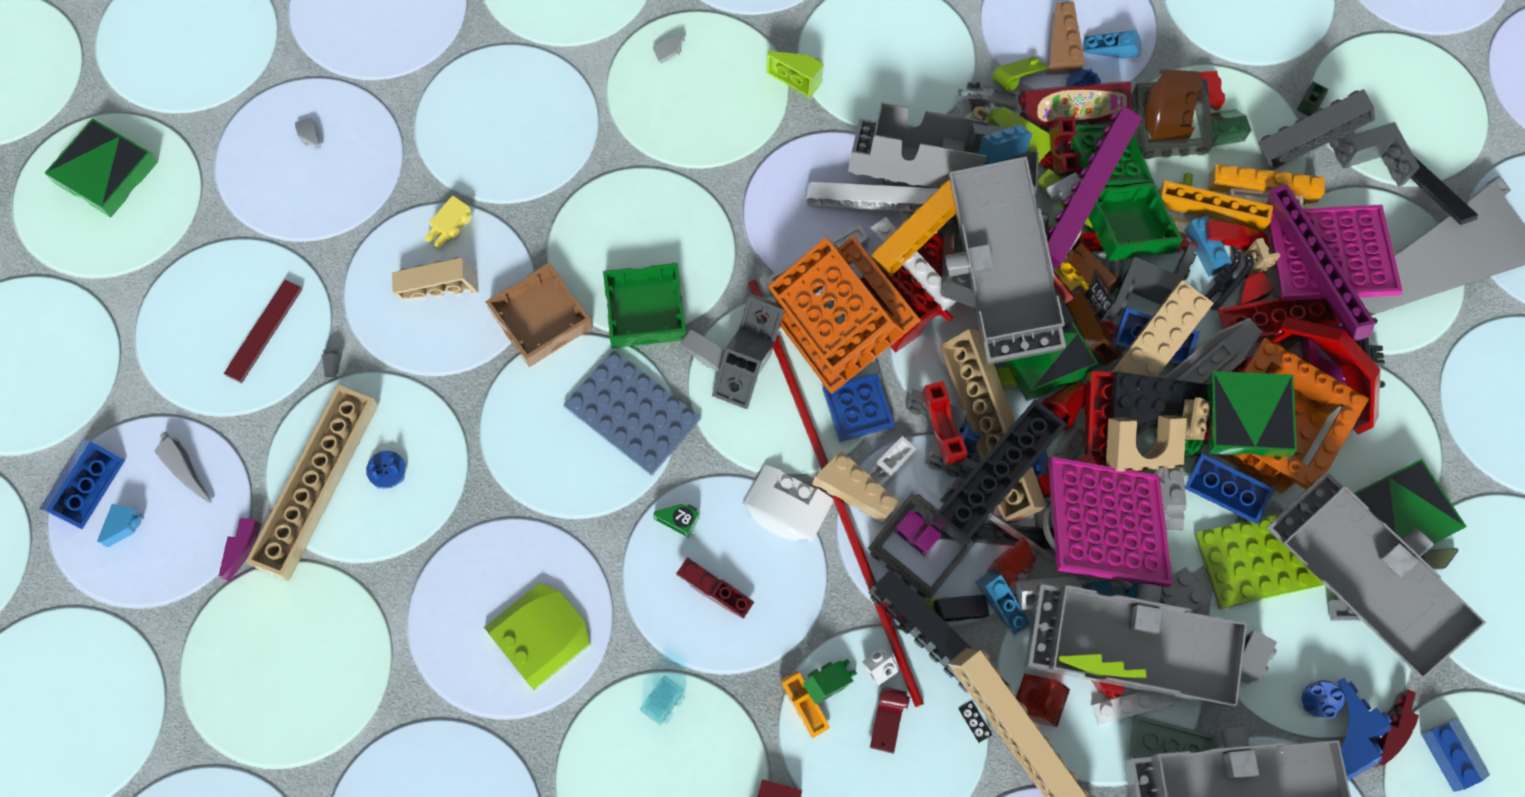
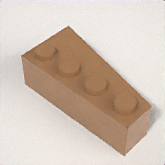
(1065, 41)

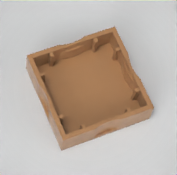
(539, 314)

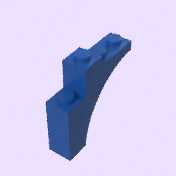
(1363, 728)

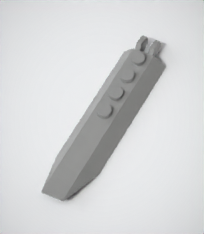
(1219, 353)

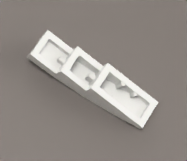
(892, 461)

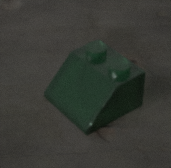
(1229, 127)

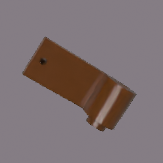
(1091, 268)

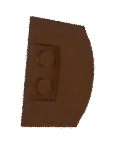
(1172, 105)

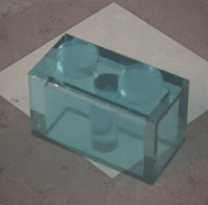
(663, 700)

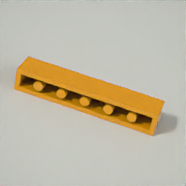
(1227, 177)
(1215, 205)
(915, 231)

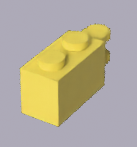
(449, 221)

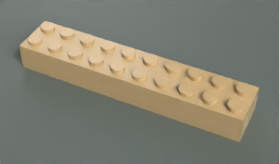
(988, 415)
(312, 483)
(1014, 725)

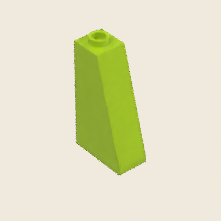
(1006, 118)

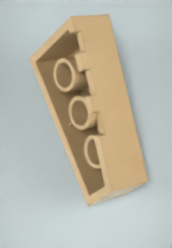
(435, 279)
(857, 488)

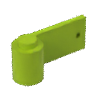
(1009, 74)

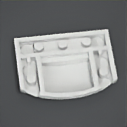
(787, 505)

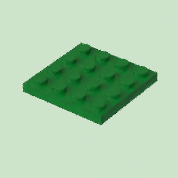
(1130, 168)

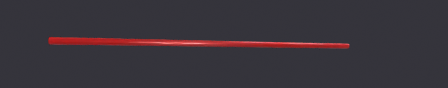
(843, 513)

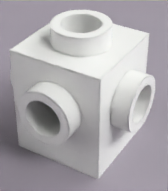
(880, 666)

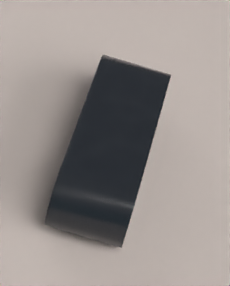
(962, 608)

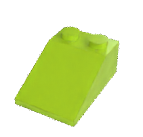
(796, 71)

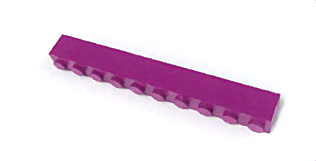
(1091, 184)
(1321, 263)

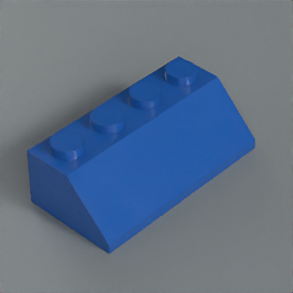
(1133, 322)
(82, 484)
(1228, 488)

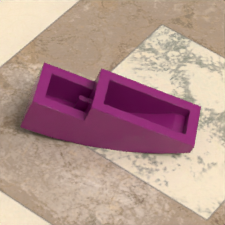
(239, 547)

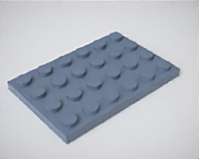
(632, 412)

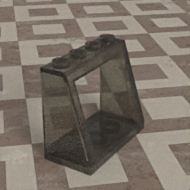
(1169, 148)
(893, 563)

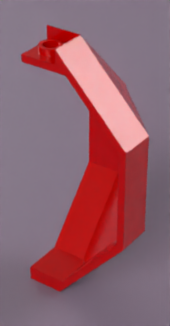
(1358, 368)

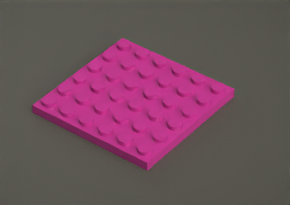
(1357, 241)
(1109, 522)

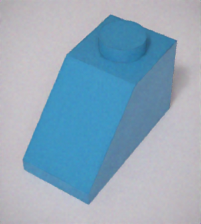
(118, 525)

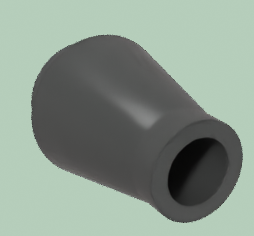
(330, 362)

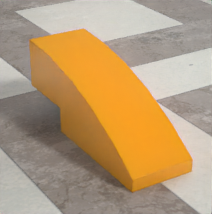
(803, 704)

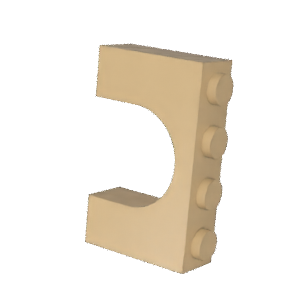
(1166, 452)

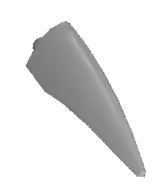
(178, 462)

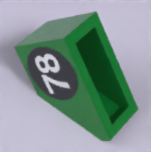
(678, 518)

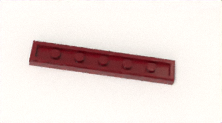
(263, 331)

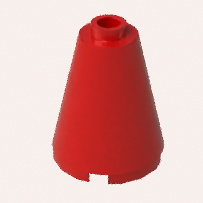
(1067, 402)

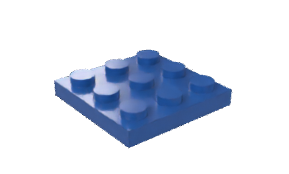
(859, 408)

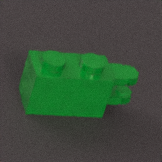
(828, 681)

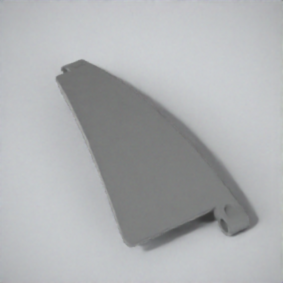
(1458, 253)

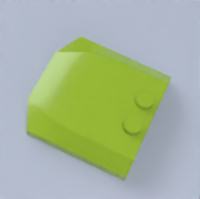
(539, 634)

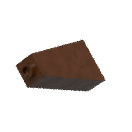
(1093, 328)

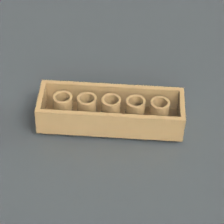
(1164, 332)

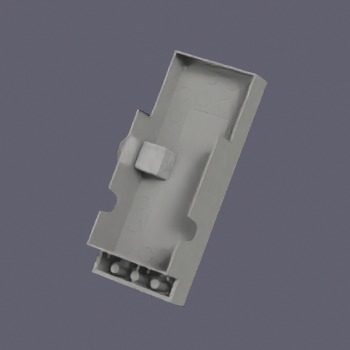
(918, 154)
(1006, 261)
(1377, 574)
(1180, 650)
(1242, 771)

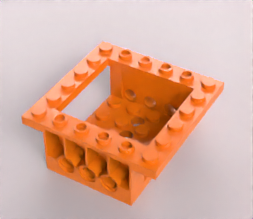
(843, 349)
(1315, 399)

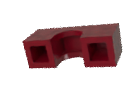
(1061, 134)

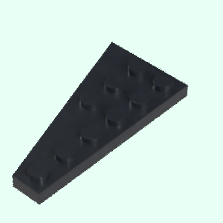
(1148, 397)

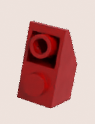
(1216, 96)

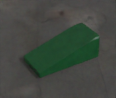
(1312, 99)

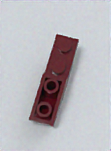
(714, 588)
(1401, 727)

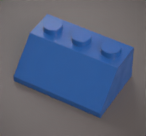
(1455, 755)

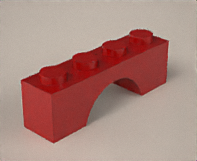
(938, 408)

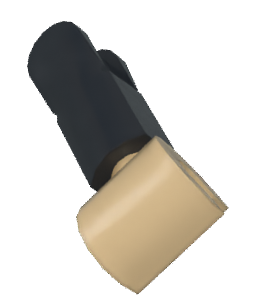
(978, 110)

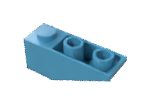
(1117, 45)
(1002, 601)

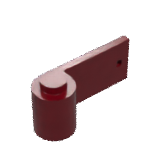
(888, 719)

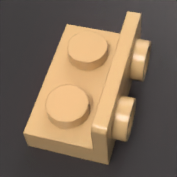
(1261, 258)
(1196, 414)

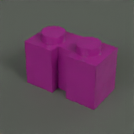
(918, 533)

